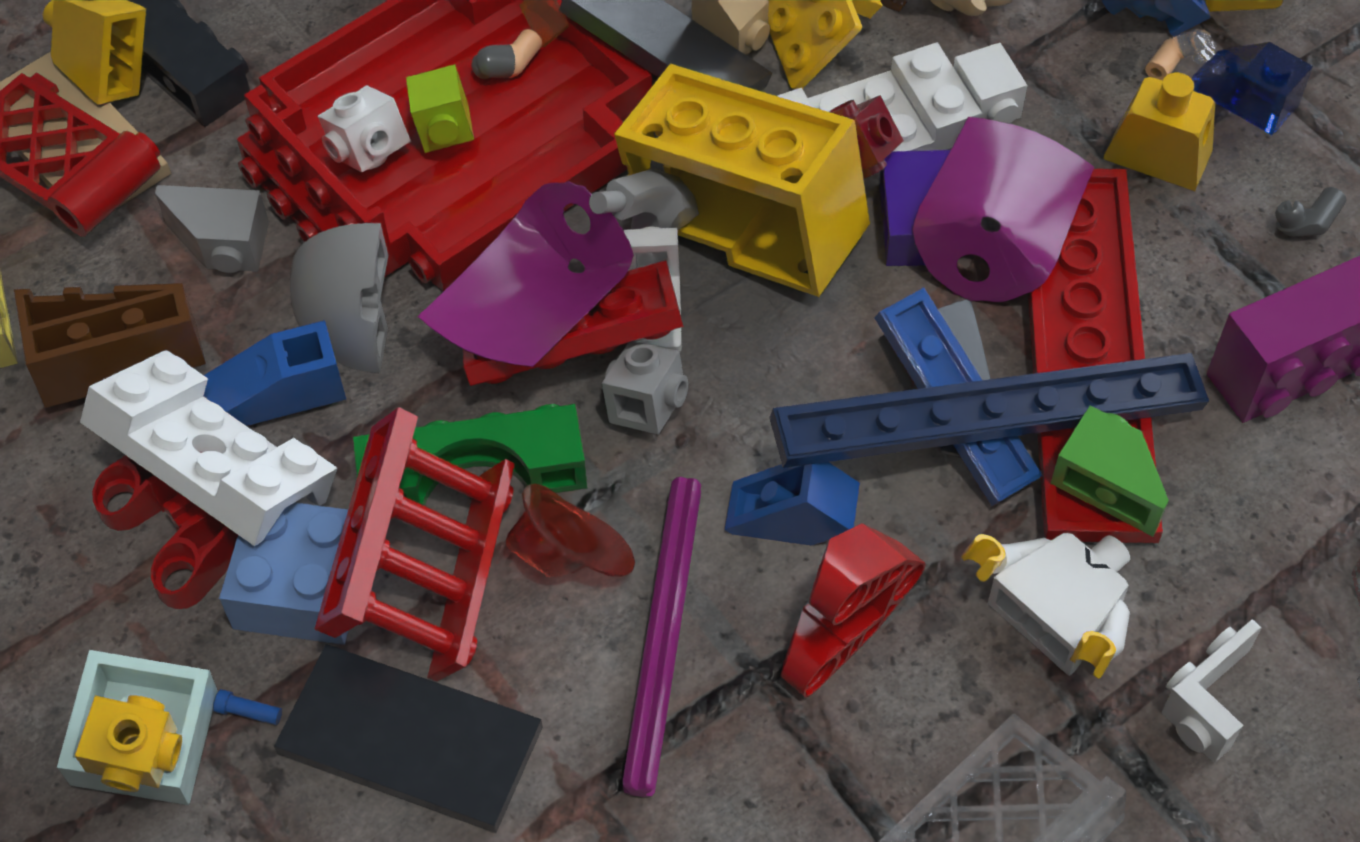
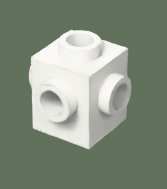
(363, 129)

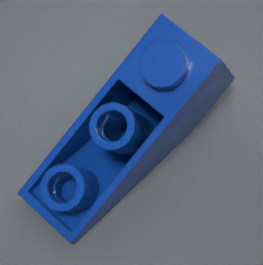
(278, 376)

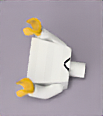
(1059, 595)

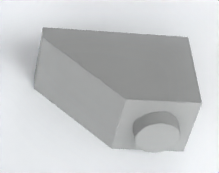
(217, 224)

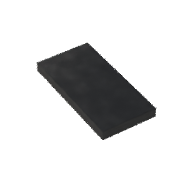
(661, 35)
(410, 737)

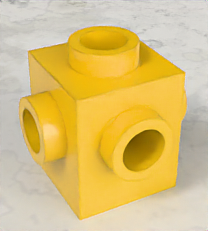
(129, 742)

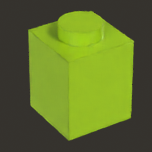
(439, 108)

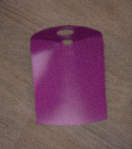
(1021, 183)
(520, 291)

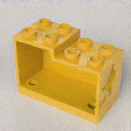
(767, 174)

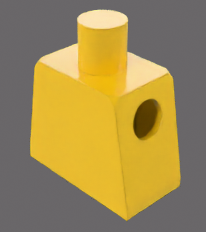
(98, 45)
(1166, 131)

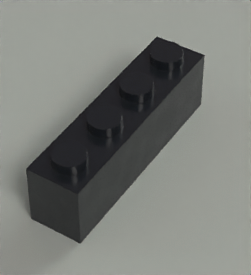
(191, 62)

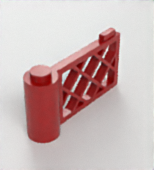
(92, 180)

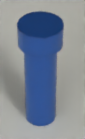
(226, 703)

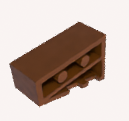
(89, 337)

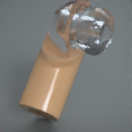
(1173, 50)

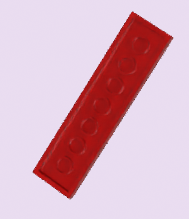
(1084, 319)

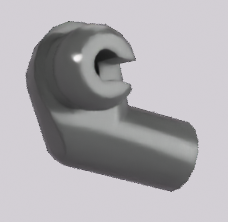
(1311, 221)

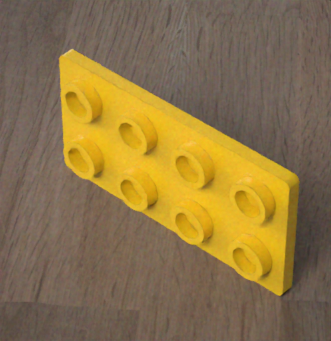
(814, 32)

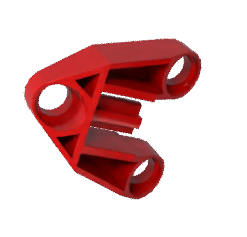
(198, 545)
(852, 596)

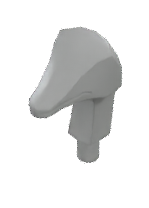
(648, 198)

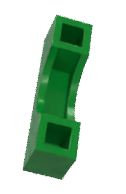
(539, 442)

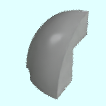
(341, 281)

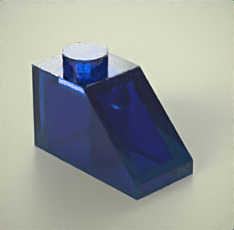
(1255, 83)

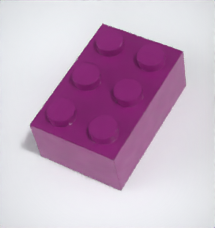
(1290, 343)

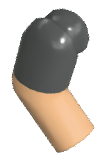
(506, 60)

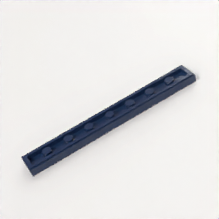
(984, 409)

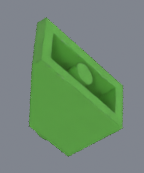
(1112, 470)

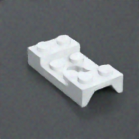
(920, 93)
(163, 424)

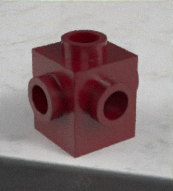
(875, 132)

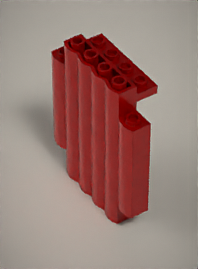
(456, 200)

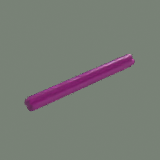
(662, 639)

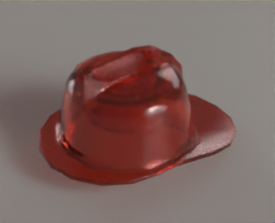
(564, 538)

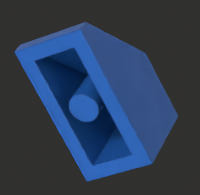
(793, 504)

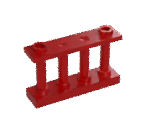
(366, 550)

